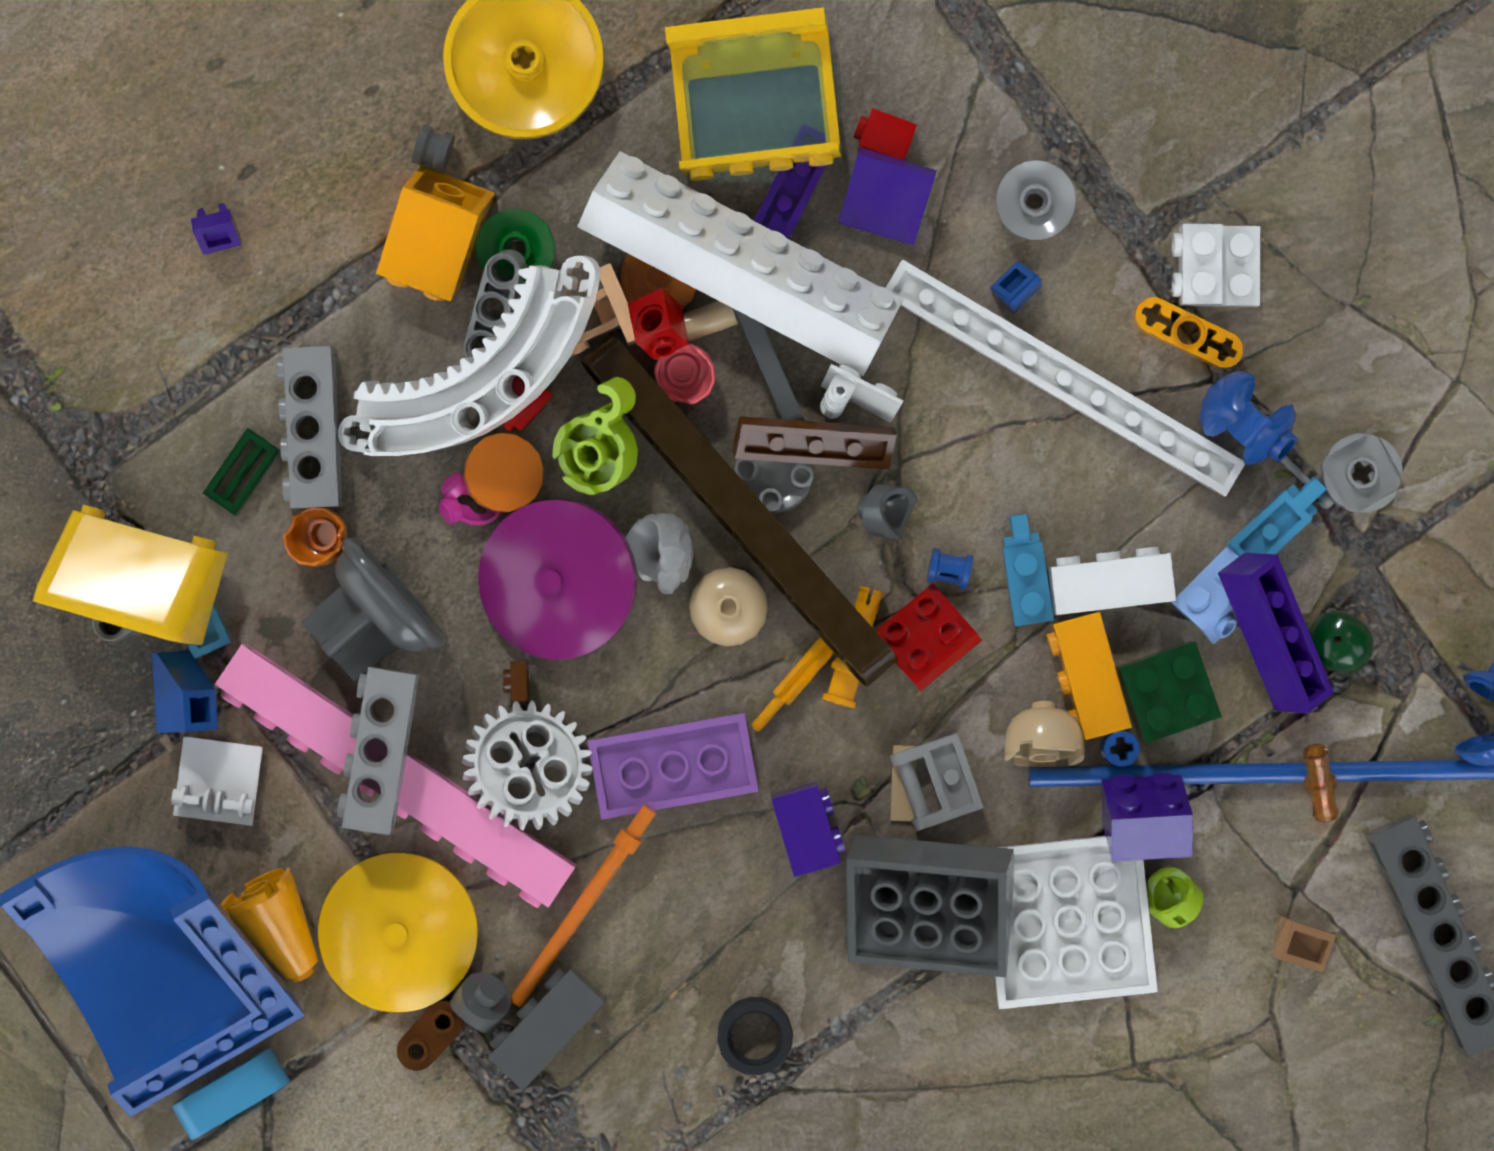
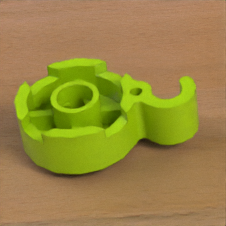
(607, 434)

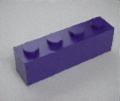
(1276, 632)

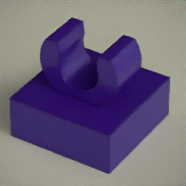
(215, 230)

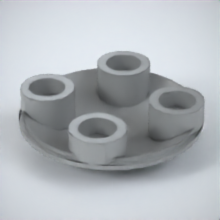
(776, 484)

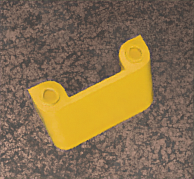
(132, 577)

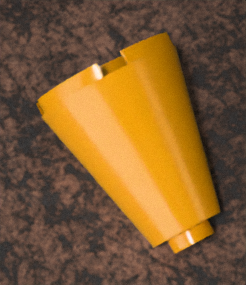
(275, 923)

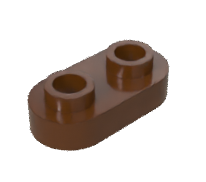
(429, 1036)

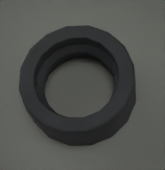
(765, 1064)

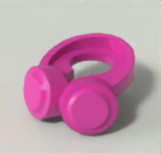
(453, 511)

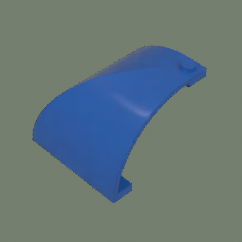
(151, 967)

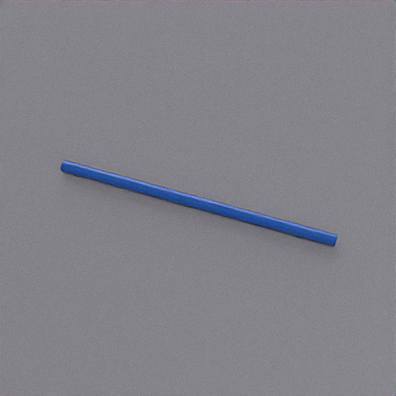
(1264, 772)

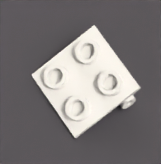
(845, 385)
(217, 781)

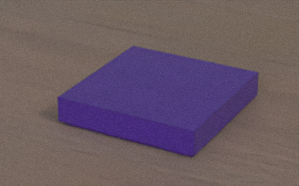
(887, 196)

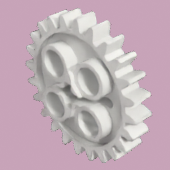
(559, 752)

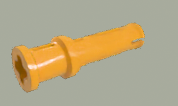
(843, 682)

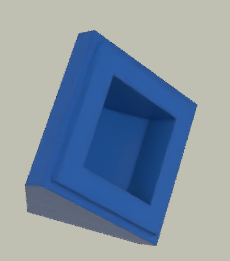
(1016, 286)

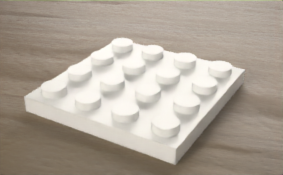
(1076, 926)

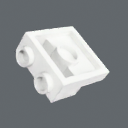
(1217, 265)

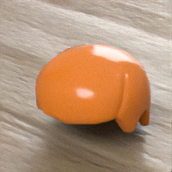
(315, 537)

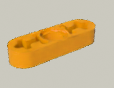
(1219, 337)

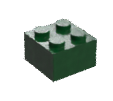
(1168, 692)

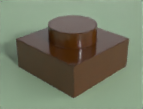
(517, 680)

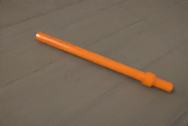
(626, 843)

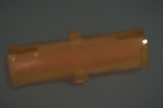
(1320, 782)

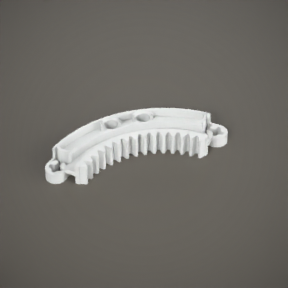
(532, 344)

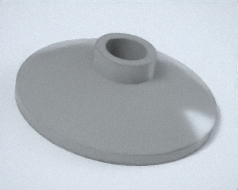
(1050, 185)

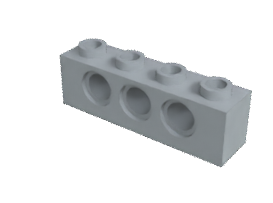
(321, 366)
(401, 691)

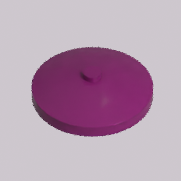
(557, 579)

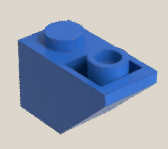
(182, 694)

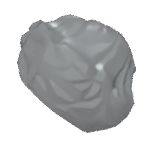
(661, 550)

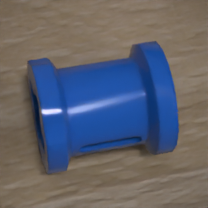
(949, 568)
(1129, 755)

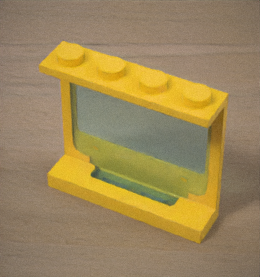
(754, 93)

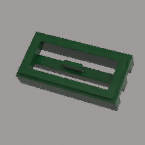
(255, 480)

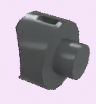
(887, 510)
(481, 1001)

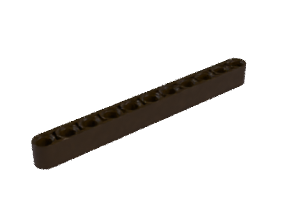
(744, 515)

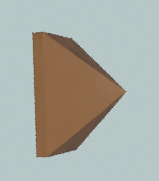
(1302, 944)

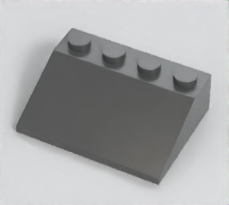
(929, 905)

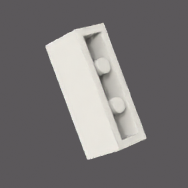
(1111, 581)

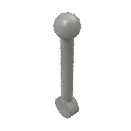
(1323, 500)

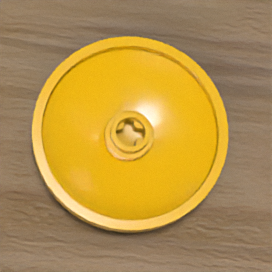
(523, 64)
(398, 932)

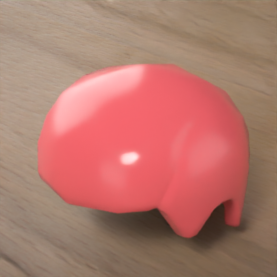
(686, 374)

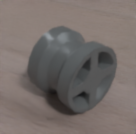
(433, 148)

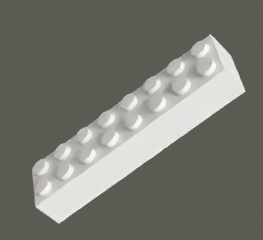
(740, 262)

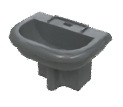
(370, 614)

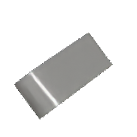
(493, 286)

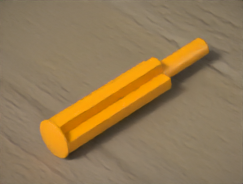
(795, 681)

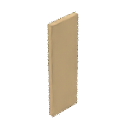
(900, 806)

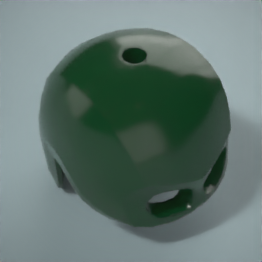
(1354, 648)

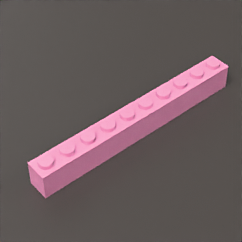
(425, 793)

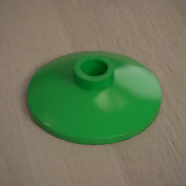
(513, 225)

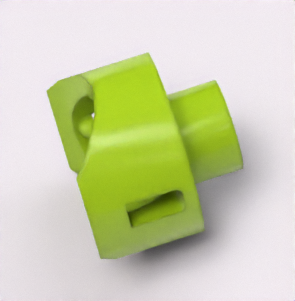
(1174, 902)

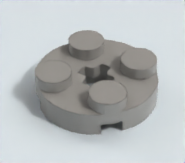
(1383, 480)

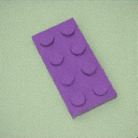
(673, 765)

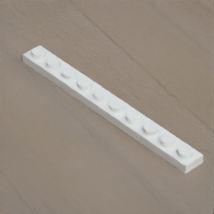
(1065, 379)

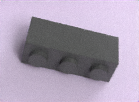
(545, 1026)

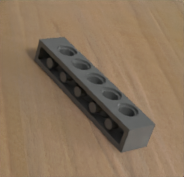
(1389, 845)

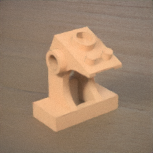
(611, 309)

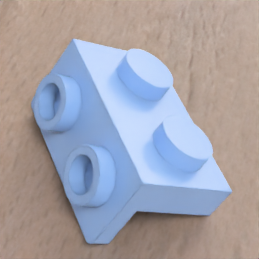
(1206, 601)

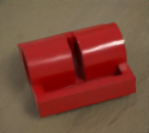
(928, 636)

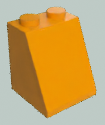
(434, 233)

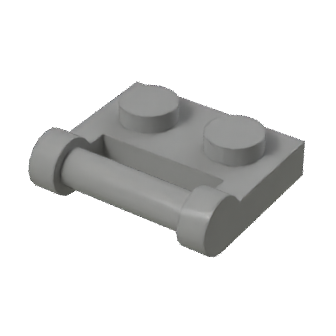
(949, 777)

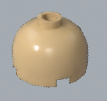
(728, 606)
(1043, 737)

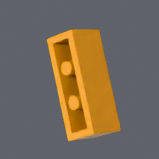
(1089, 674)

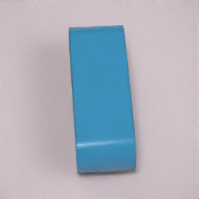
(230, 1093)

